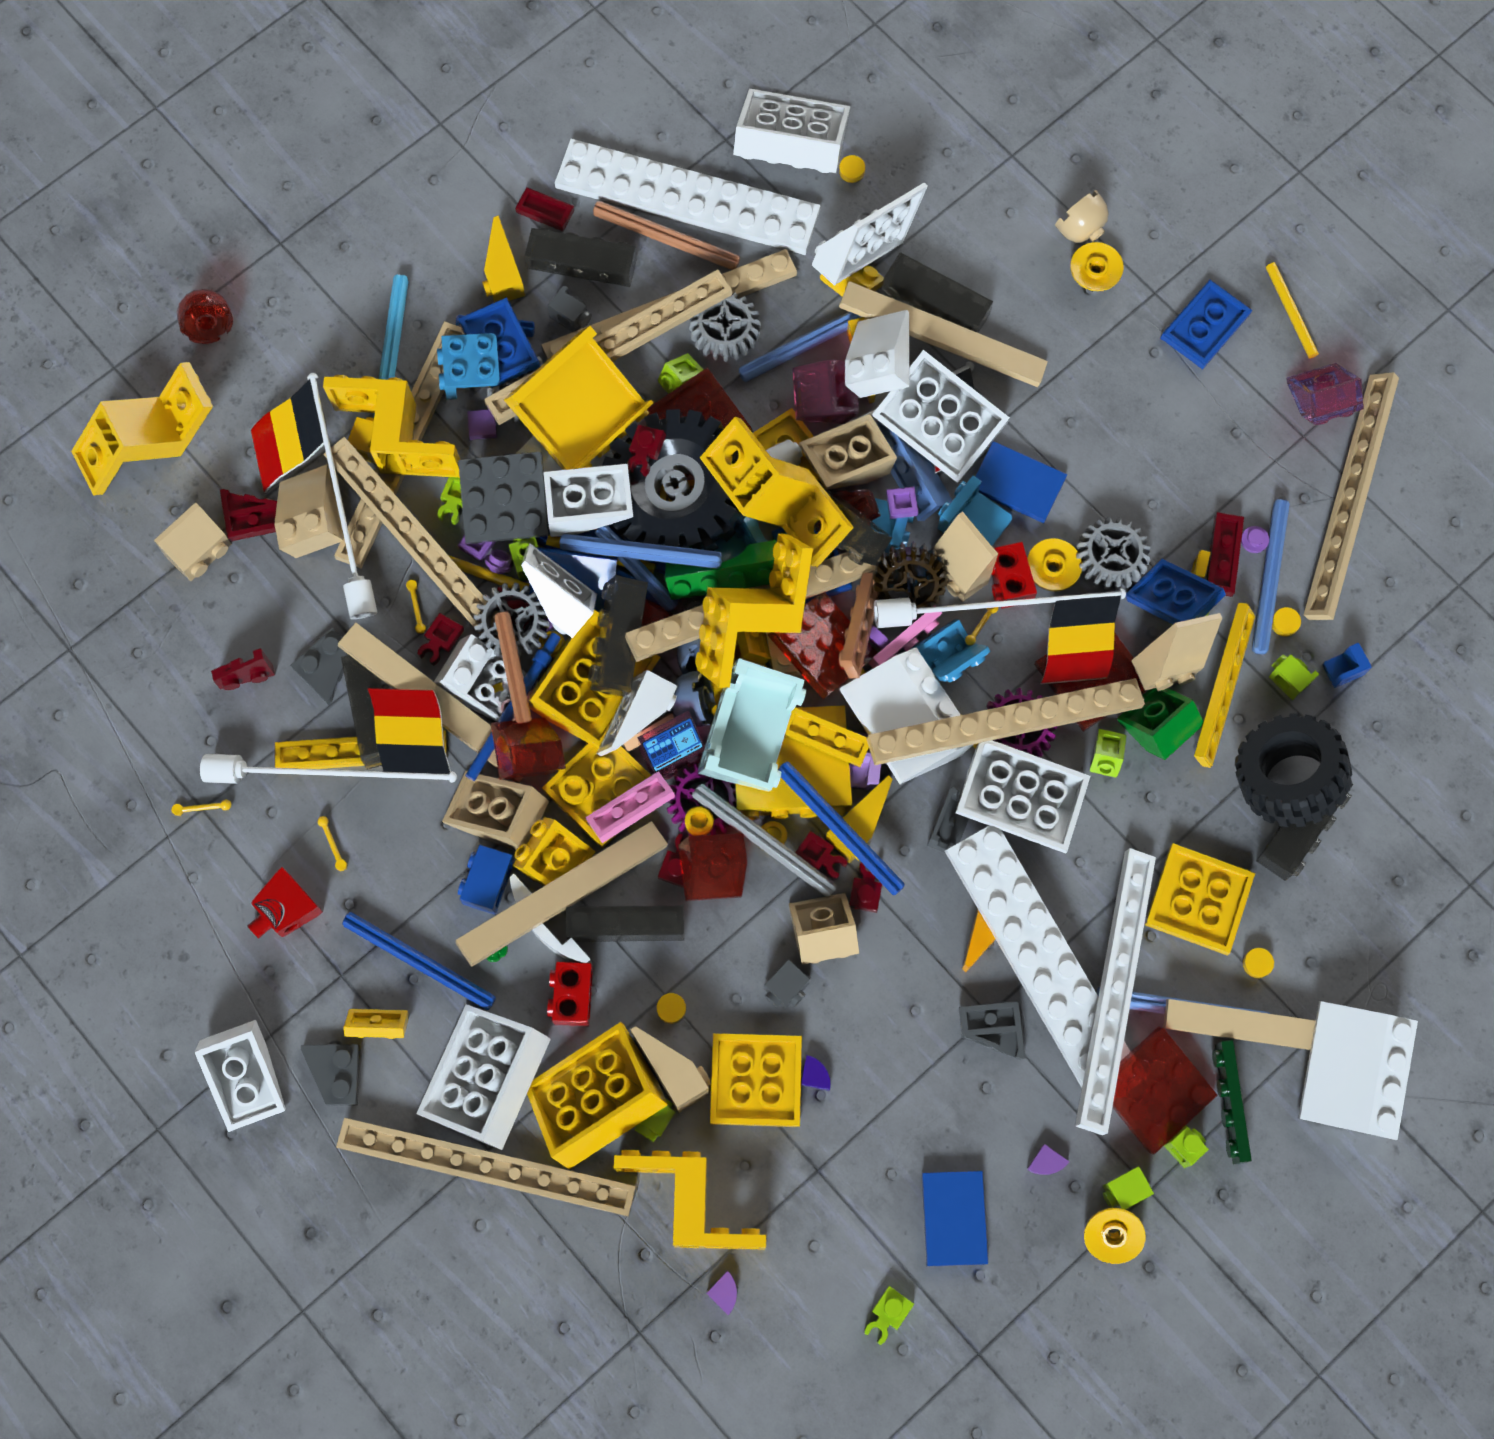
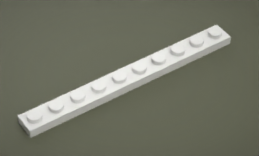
(1115, 993)

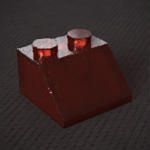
(527, 749)
(713, 866)

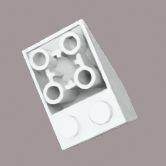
(473, 671)

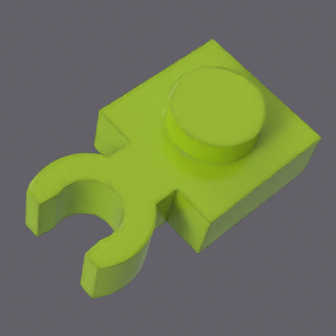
(452, 497)
(891, 1311)

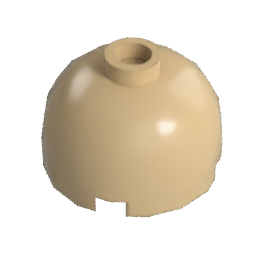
(1085, 219)

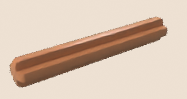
(512, 667)

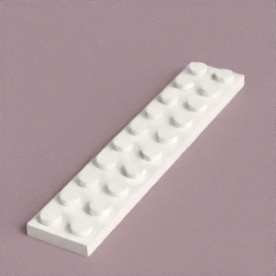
(687, 196)
(1030, 941)

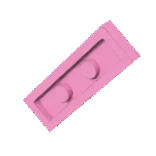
(907, 638)
(630, 807)

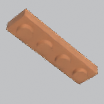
(860, 627)

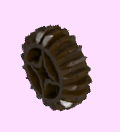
(922, 566)

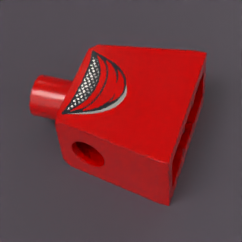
(282, 906)

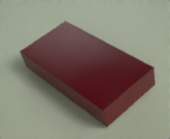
(544, 209)

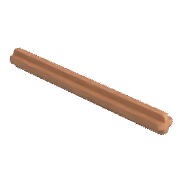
(666, 235)

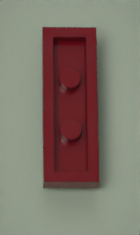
(1225, 551)

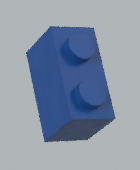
(486, 879)

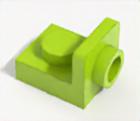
(678, 372)
(1108, 753)

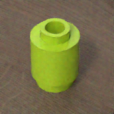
(656, 1124)

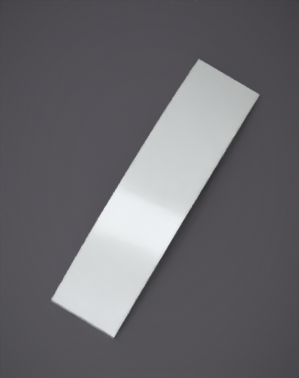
(569, 950)

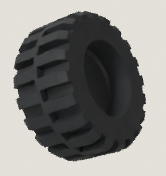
(1298, 801)

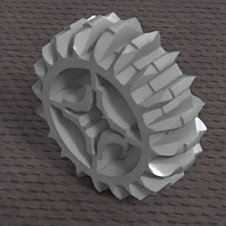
(744, 323)
(1100, 536)
(500, 600)

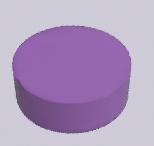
(878, 638)

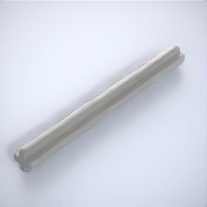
(764, 840)

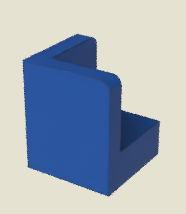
(1347, 666)

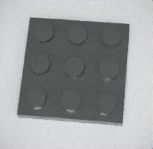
(503, 497)

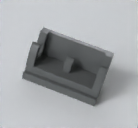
(949, 825)

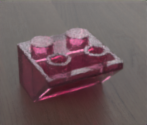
(822, 393)

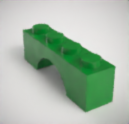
(743, 571)

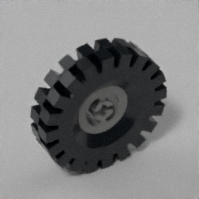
(692, 516)

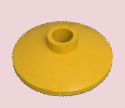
(1099, 257)
(1056, 553)
(1117, 1246)

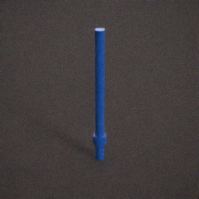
(540, 660)

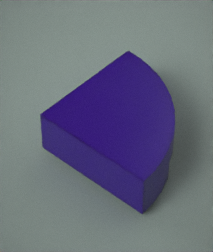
(815, 1074)

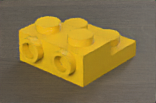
(550, 852)

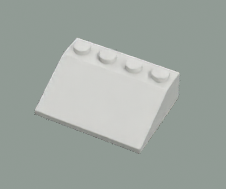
(791, 130)
(868, 238)
(941, 417)
(899, 696)
(1023, 794)
(1358, 1070)
(484, 1076)

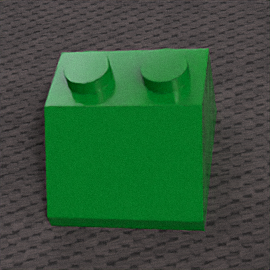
(1162, 722)

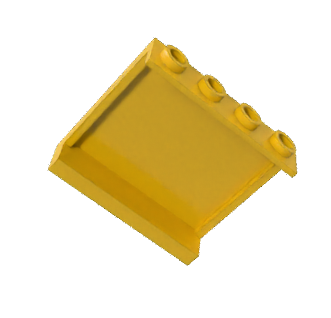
(577, 402)
(823, 771)

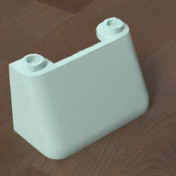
(751, 726)

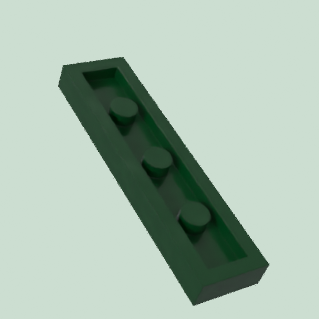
(1233, 1113)

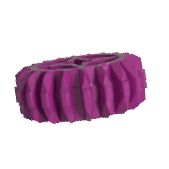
(1046, 735)
(681, 792)

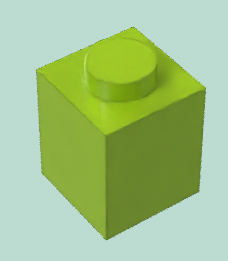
(1127, 1189)

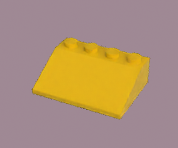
(565, 692)
(594, 1096)

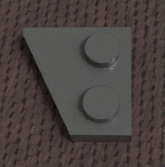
(322, 665)
(994, 1027)
(335, 1071)

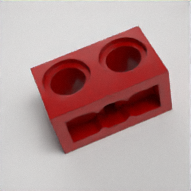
(1018, 574)
(579, 994)

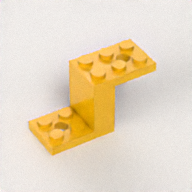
(392, 426)
(141, 428)
(775, 490)
(754, 609)
(689, 1200)

